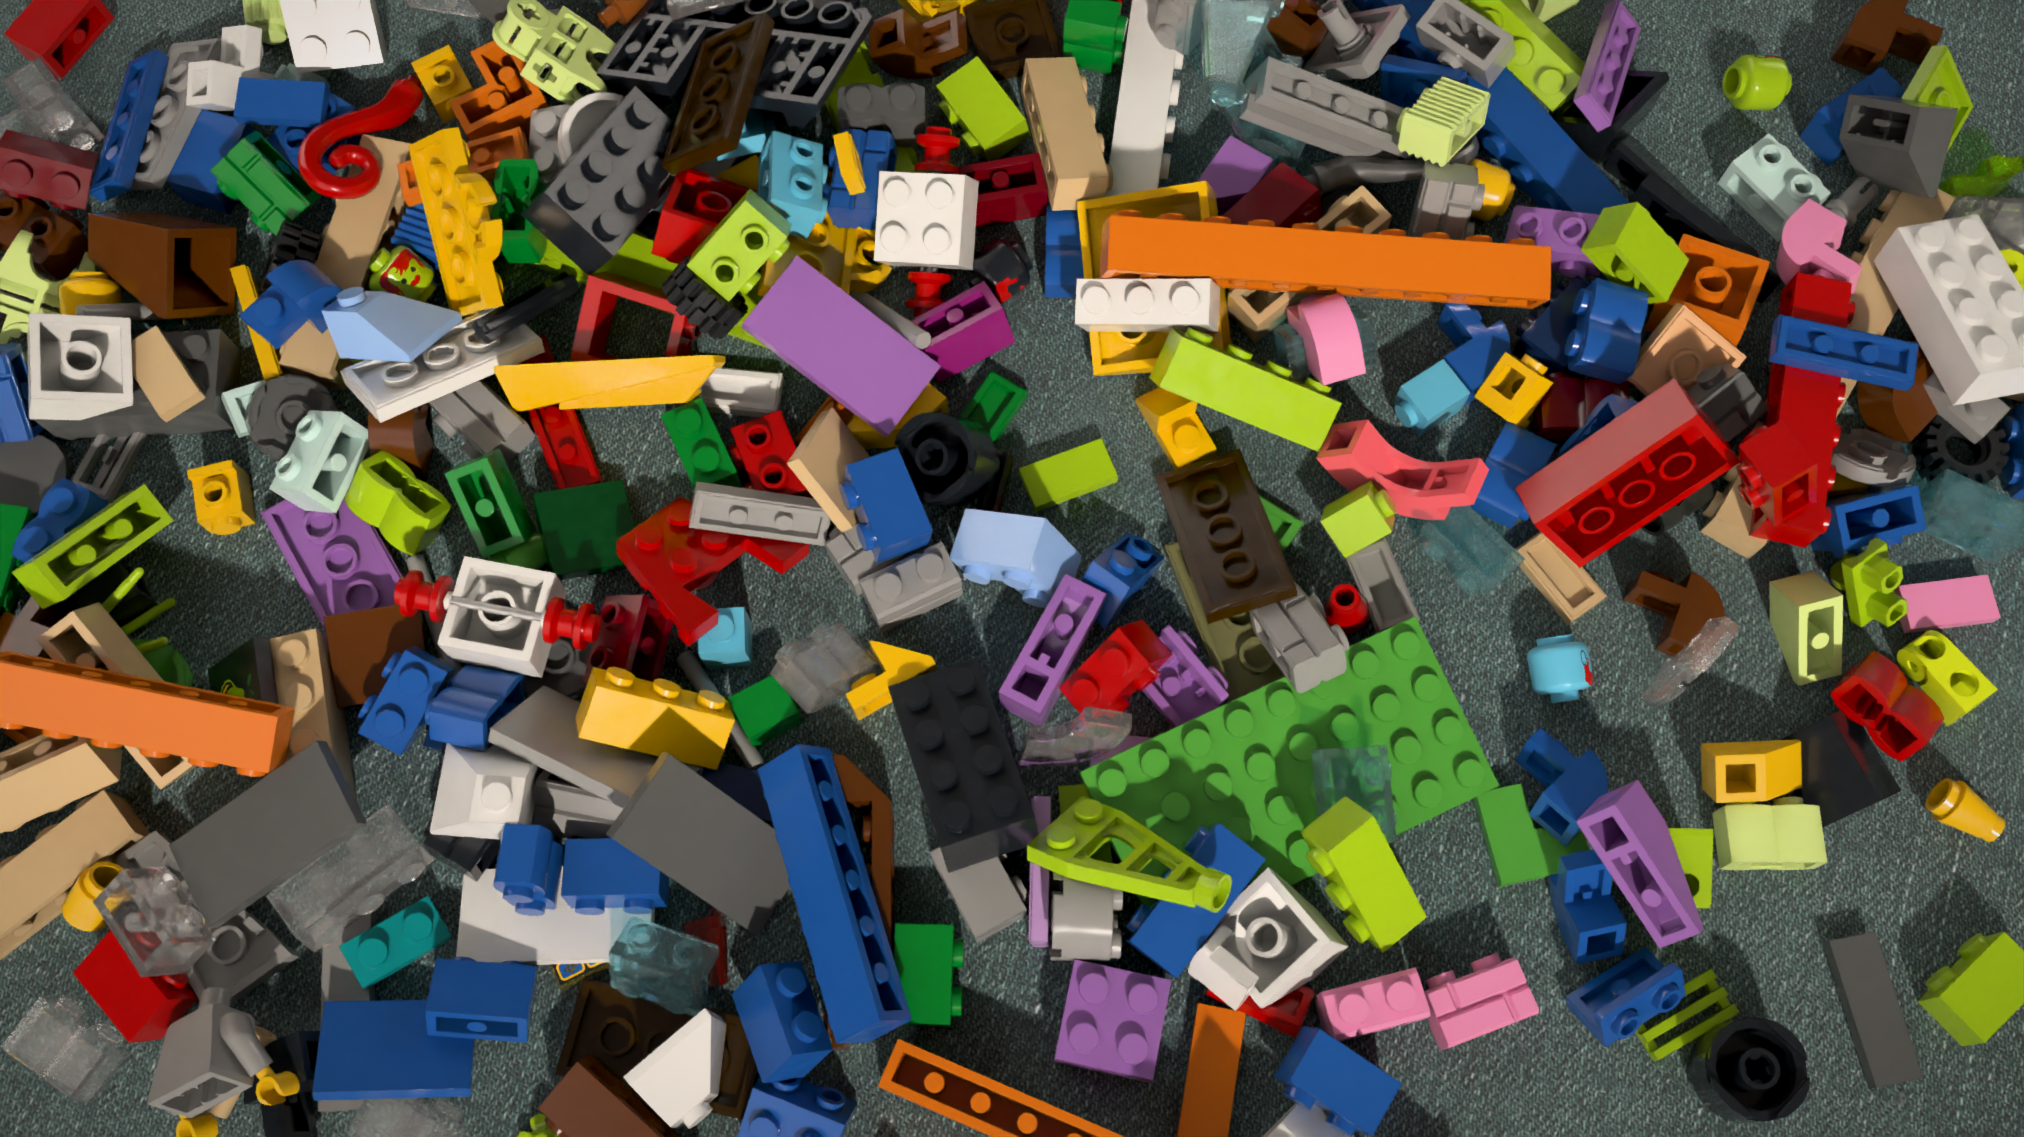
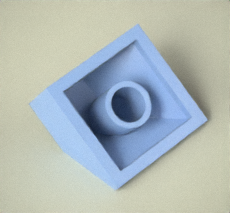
(385, 325)

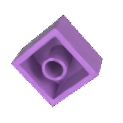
(1112, 1021)

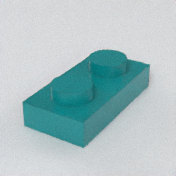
(395, 942)

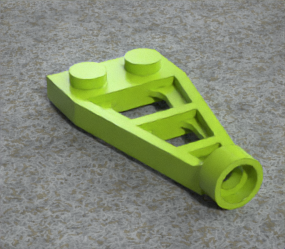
(1089, 824)

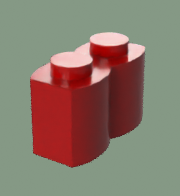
(1892, 711)

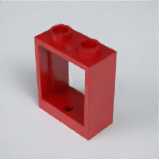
(598, 312)

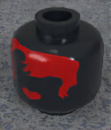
(1003, 268)

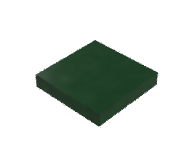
(582, 527)

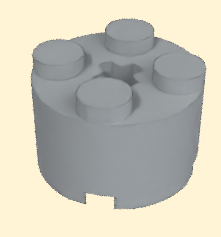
(1083, 921)

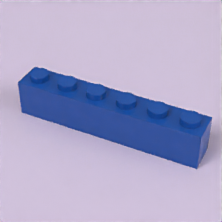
(833, 895)

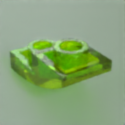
(1988, 179)

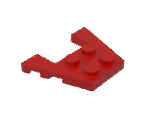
(678, 559)

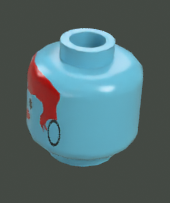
(1560, 667)

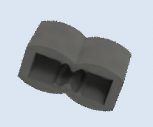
(894, 108)

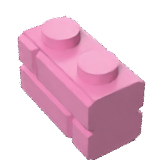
(1478, 1001)
(1372, 1005)

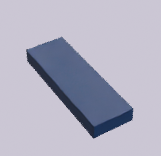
(1843, 352)

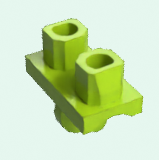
(1870, 585)

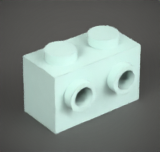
(1771, 184)
(321, 461)

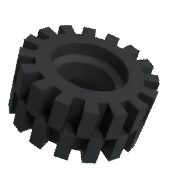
(290, 244)
(702, 303)
(1936, 458)

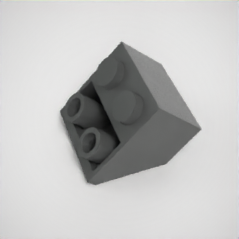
(1897, 141)

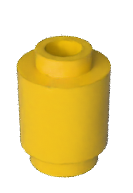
(79, 906)

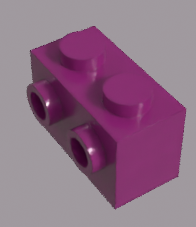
(965, 330)

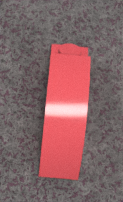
(1419, 488)

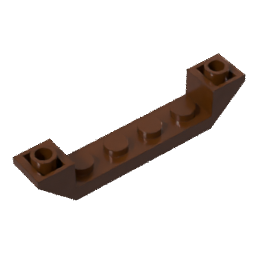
(878, 830)

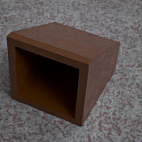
(167, 261)

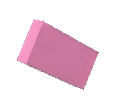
(1948, 603)

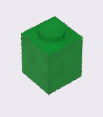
(765, 711)

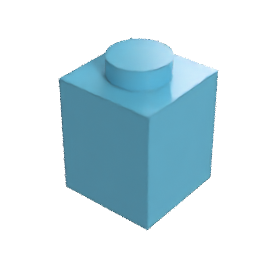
(1430, 398)
(729, 641)

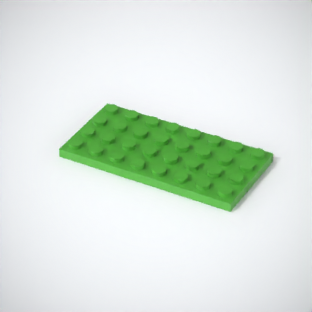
(1254, 756)

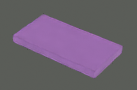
(841, 346)
(334, 558)

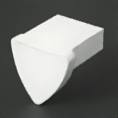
(1221, 970)

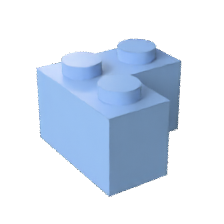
(1015, 550)

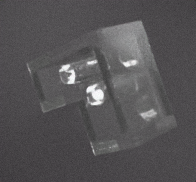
(47, 109)

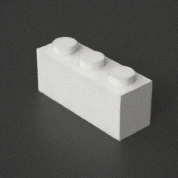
(1147, 305)

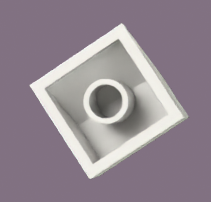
(78, 366)

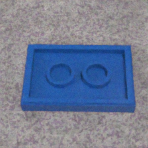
(386, 1054)

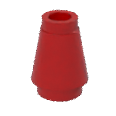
(1350, 617)

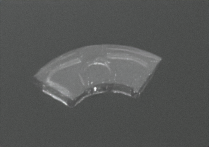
(1691, 661)
(1075, 740)

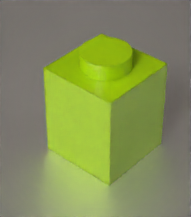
(1359, 518)

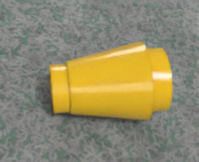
(1963, 809)

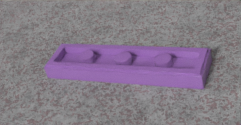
(1607, 65)

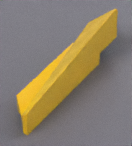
(607, 382)

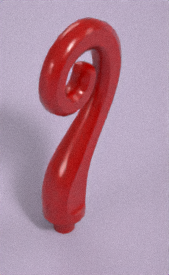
(388, 113)

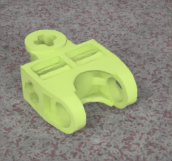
(539, 39)
(21, 278)

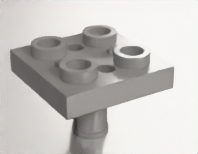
(1355, 40)

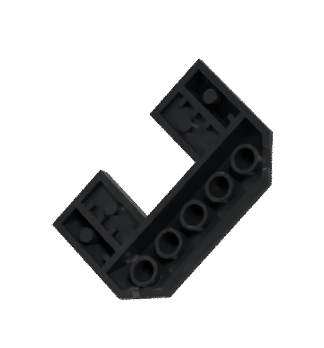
(800, 68)

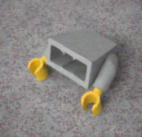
(211, 1060)

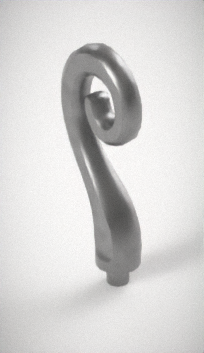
(1361, 170)

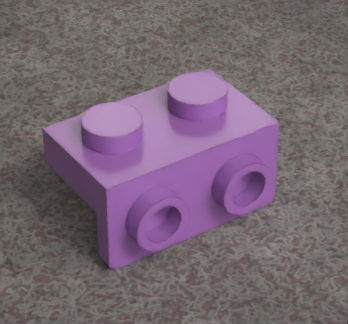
(1559, 230)
(1185, 685)

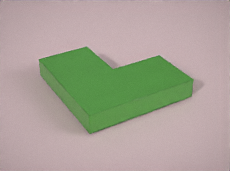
(1513, 844)

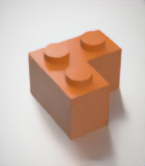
(501, 102)

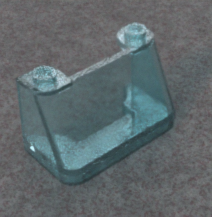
(1232, 49)

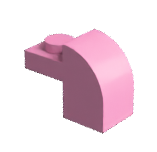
(1811, 245)
(1328, 336)

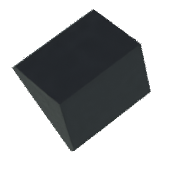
(1635, 102)
(1841, 768)

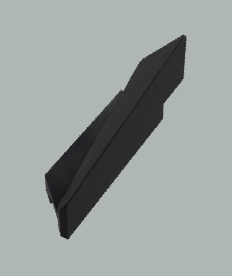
(1674, 205)

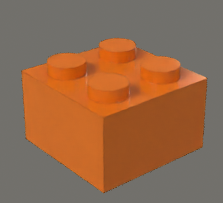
(1716, 287)

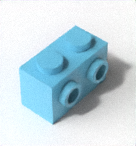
(793, 180)

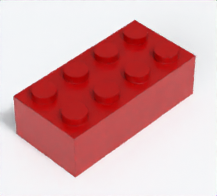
(1626, 474)

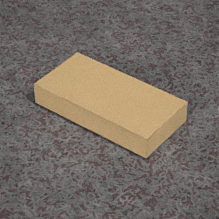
(163, 375)
(1559, 579)

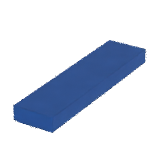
(129, 126)

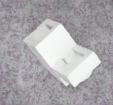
(214, 83)

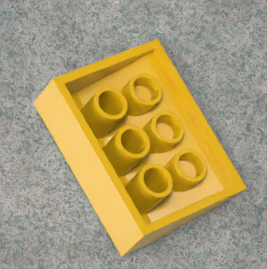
(1138, 351)

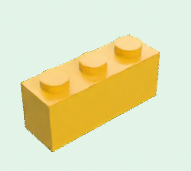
(654, 717)

